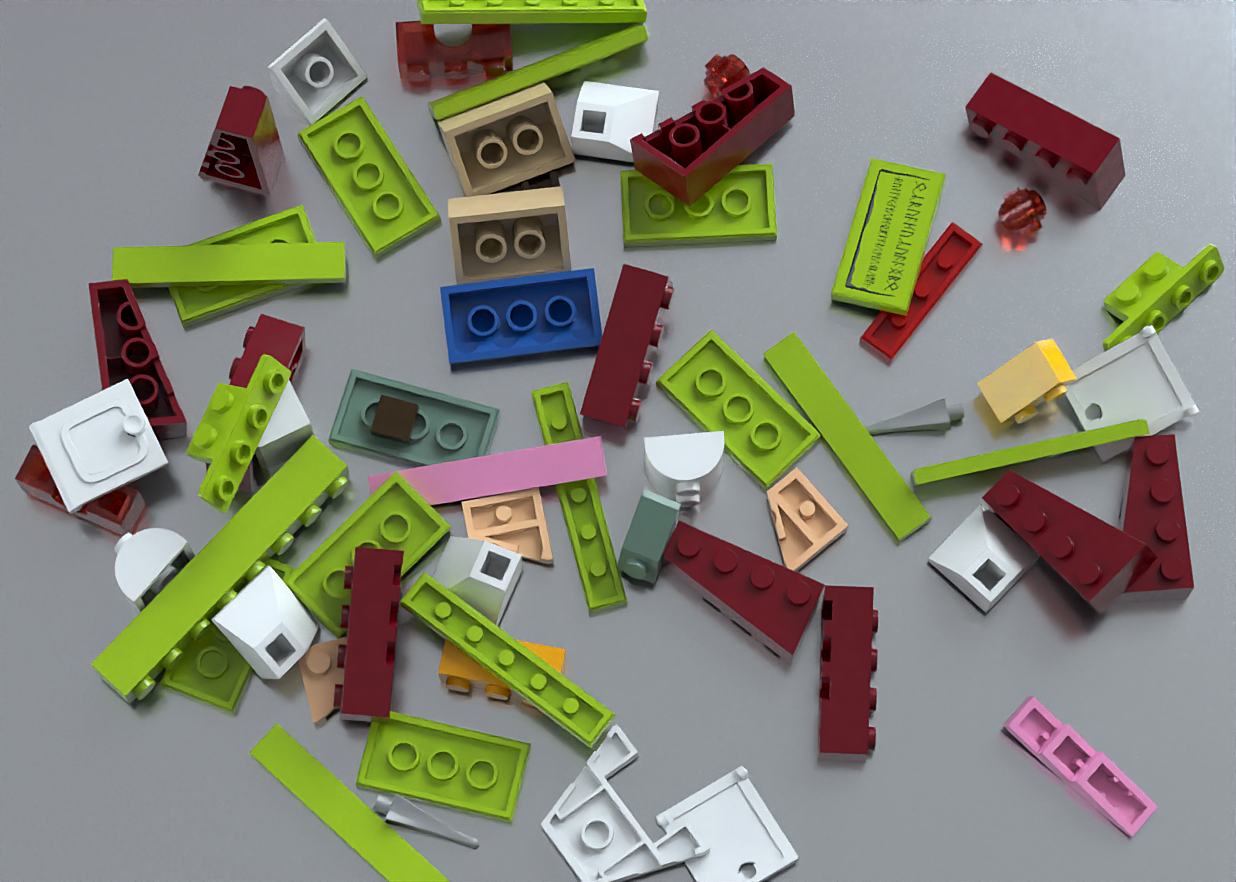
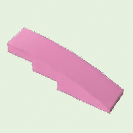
(1080, 766)

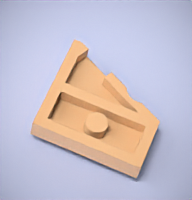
(802, 519)
(511, 522)
(319, 677)

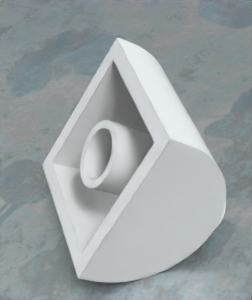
(684, 465)
(149, 563)

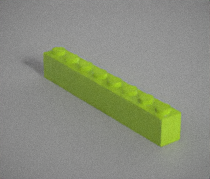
(221, 570)

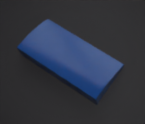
(521, 316)

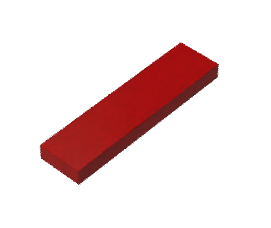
(936, 276)

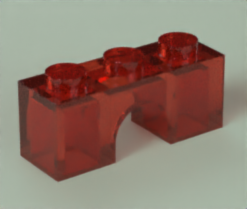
(424, 56)
(113, 511)

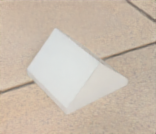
(316, 72)
(285, 431)

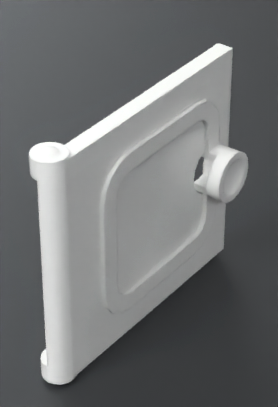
(1129, 385)
(90, 446)
(736, 830)

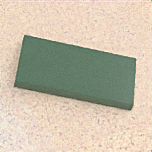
(443, 431)

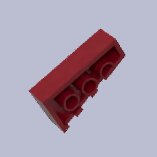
(1048, 139)
(269, 337)
(627, 346)
(129, 353)
(1156, 517)
(745, 587)
(370, 636)

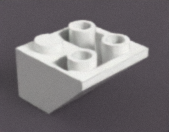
(611, 117)
(983, 558)
(479, 574)
(267, 625)

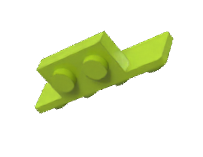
(1159, 292)
(234, 429)

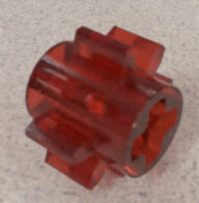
(723, 73)
(1022, 211)

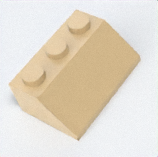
(506, 140)
(509, 235)

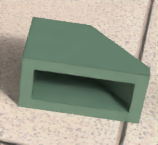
(648, 536)

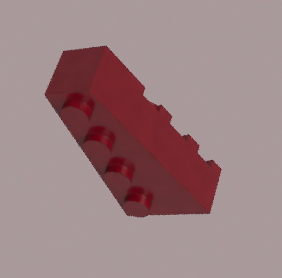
(715, 137)
(244, 142)
(1076, 544)
(846, 674)

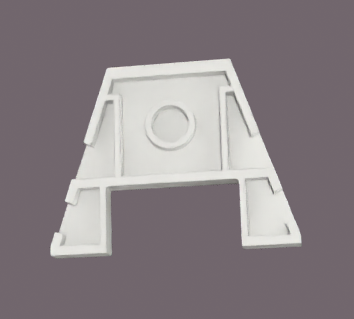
(599, 831)

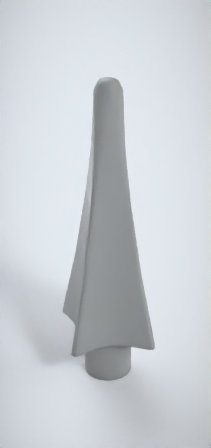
(928, 417)
(407, 815)

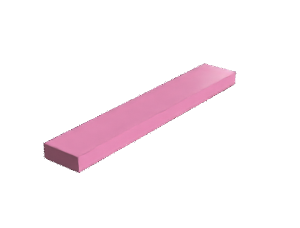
(503, 471)

